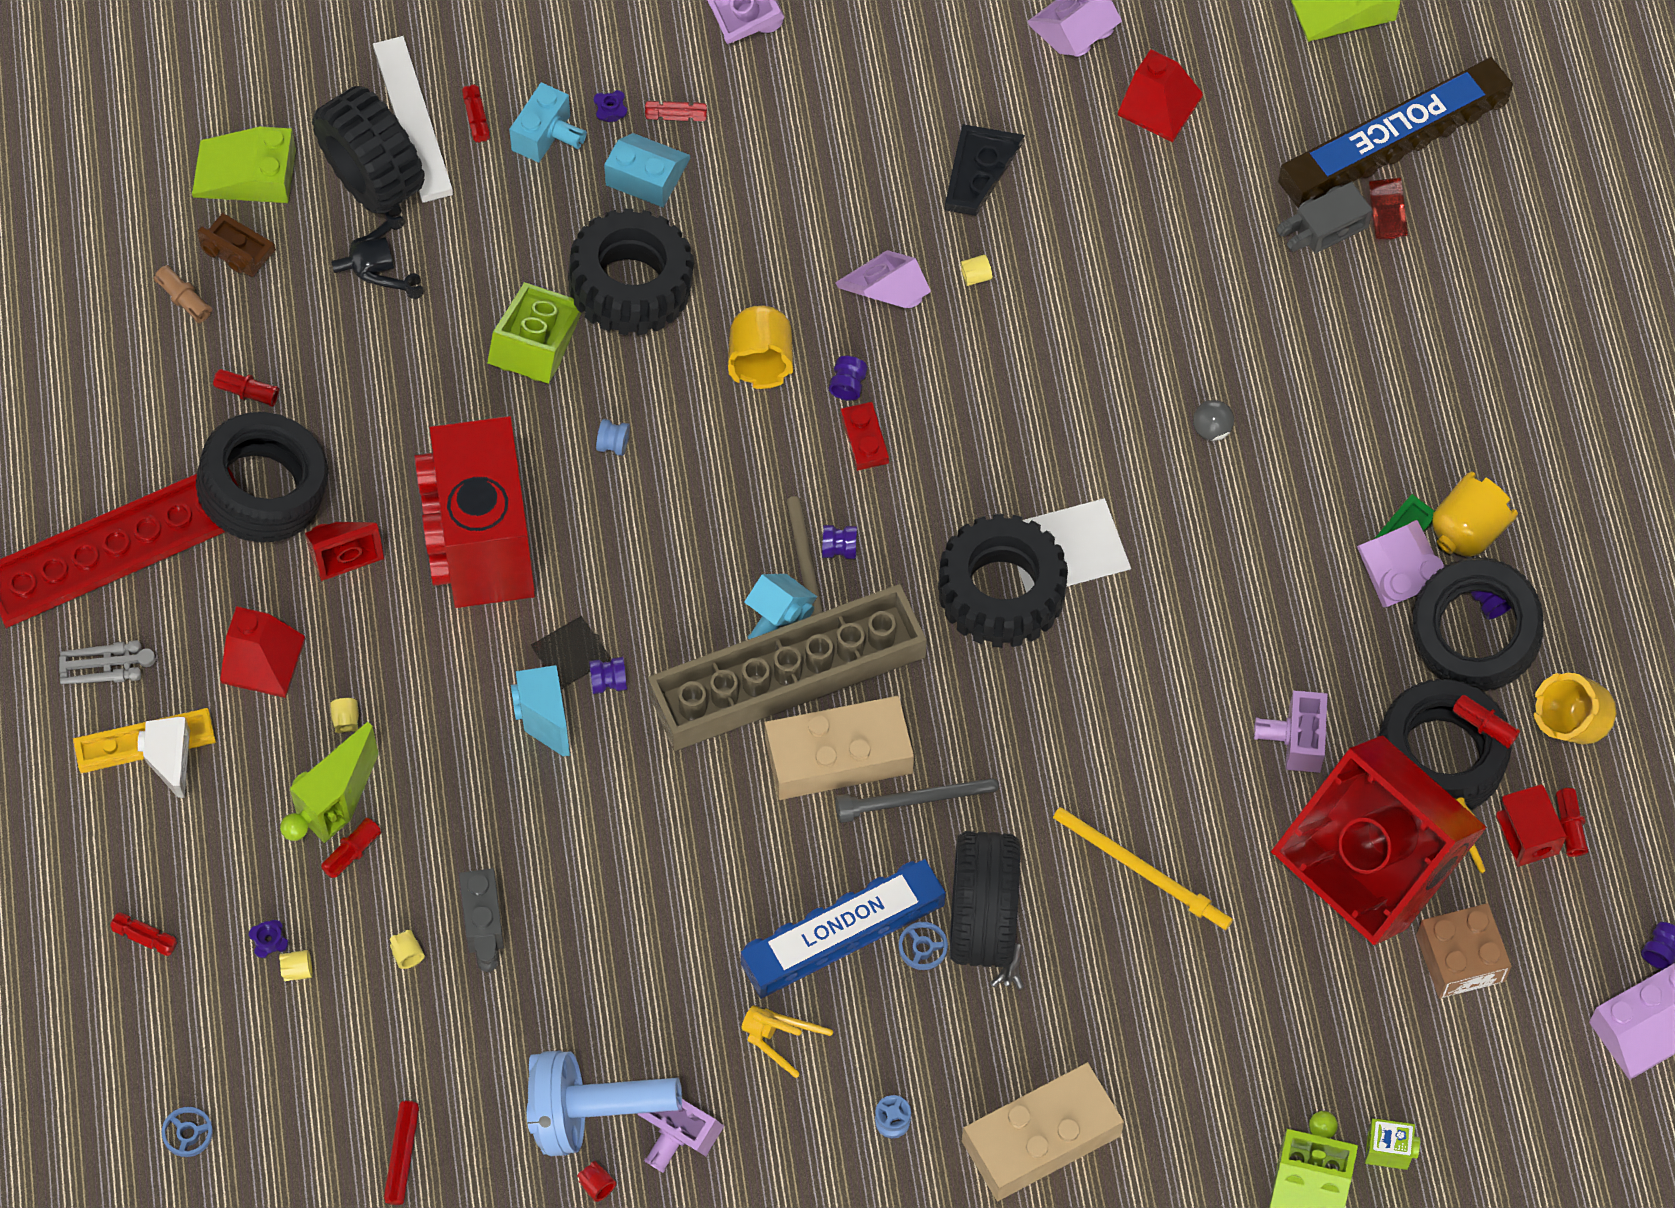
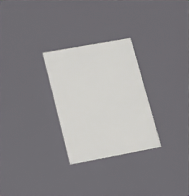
(1087, 540)

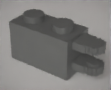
(1327, 219)
(482, 916)

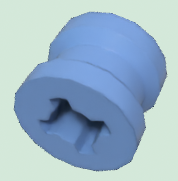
(613, 437)
(894, 1108)

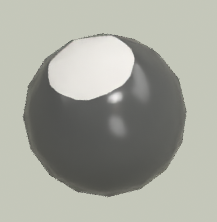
(1213, 420)

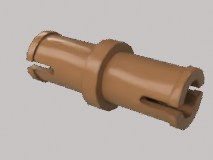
(182, 293)

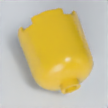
(760, 347)
(1472, 516)
(1574, 708)

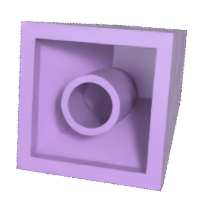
(889, 279)

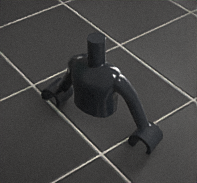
(372, 255)

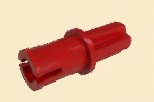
(246, 387)
(1486, 721)
(1571, 822)
(351, 848)

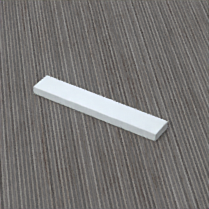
(412, 114)

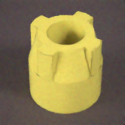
(976, 270)
(344, 714)
(406, 950)
(296, 965)

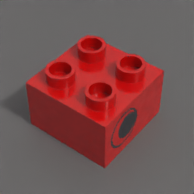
(475, 513)
(1378, 839)

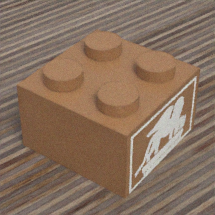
(1463, 950)

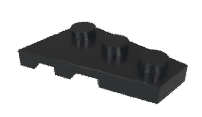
(978, 166)

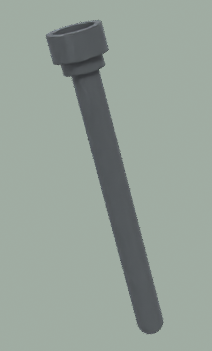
(851, 807)

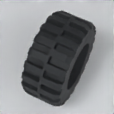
(368, 149)
(634, 238)
(1008, 542)

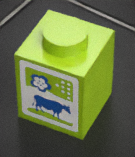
(1391, 1144)

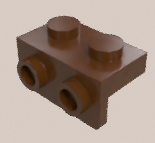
(236, 245)

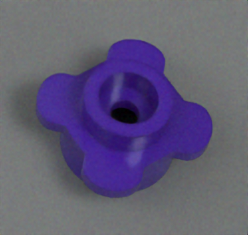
(610, 113)
(263, 930)

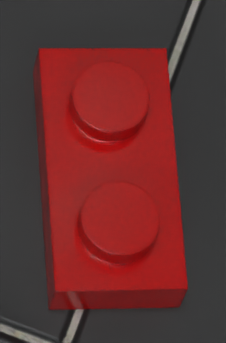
(864, 436)

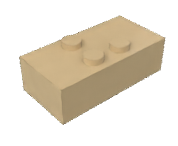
(839, 747)
(1042, 1131)

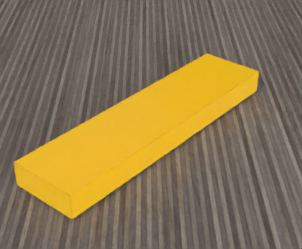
(121, 744)

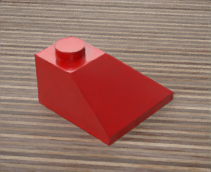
(1160, 96)
(343, 547)
(260, 653)

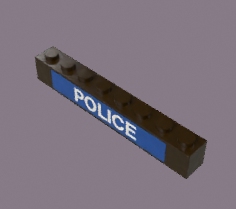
(1396, 132)

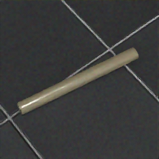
(803, 550)

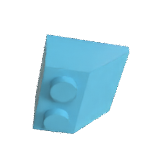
(644, 168)
(540, 706)

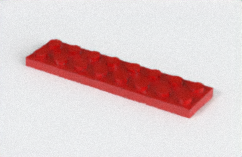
(103, 550)

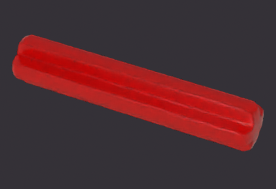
(401, 1153)

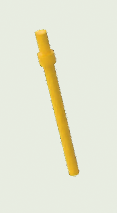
(1198, 904)

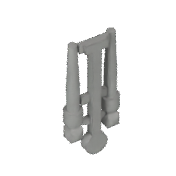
(144, 657)

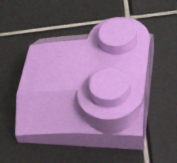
(746, 17)
(1399, 563)

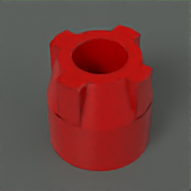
(596, 1181)

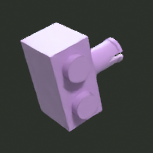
(1302, 731)
(678, 1128)

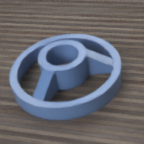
(923, 939)
(187, 1125)

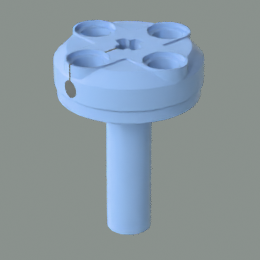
(561, 1101)

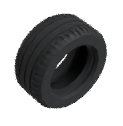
(264, 436)
(1484, 576)
(1435, 702)
(985, 899)

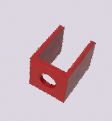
(1530, 825)

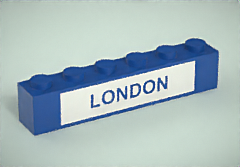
(842, 928)

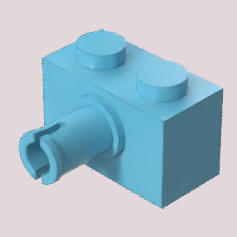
(542, 122)
(779, 602)

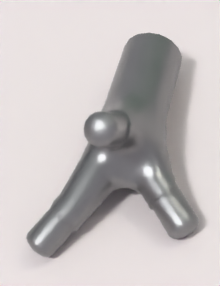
(1011, 971)

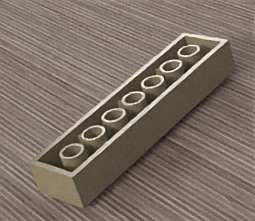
(787, 667)

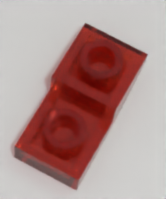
(1388, 208)

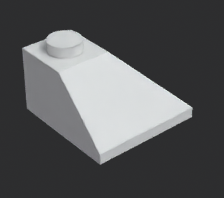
(166, 750)

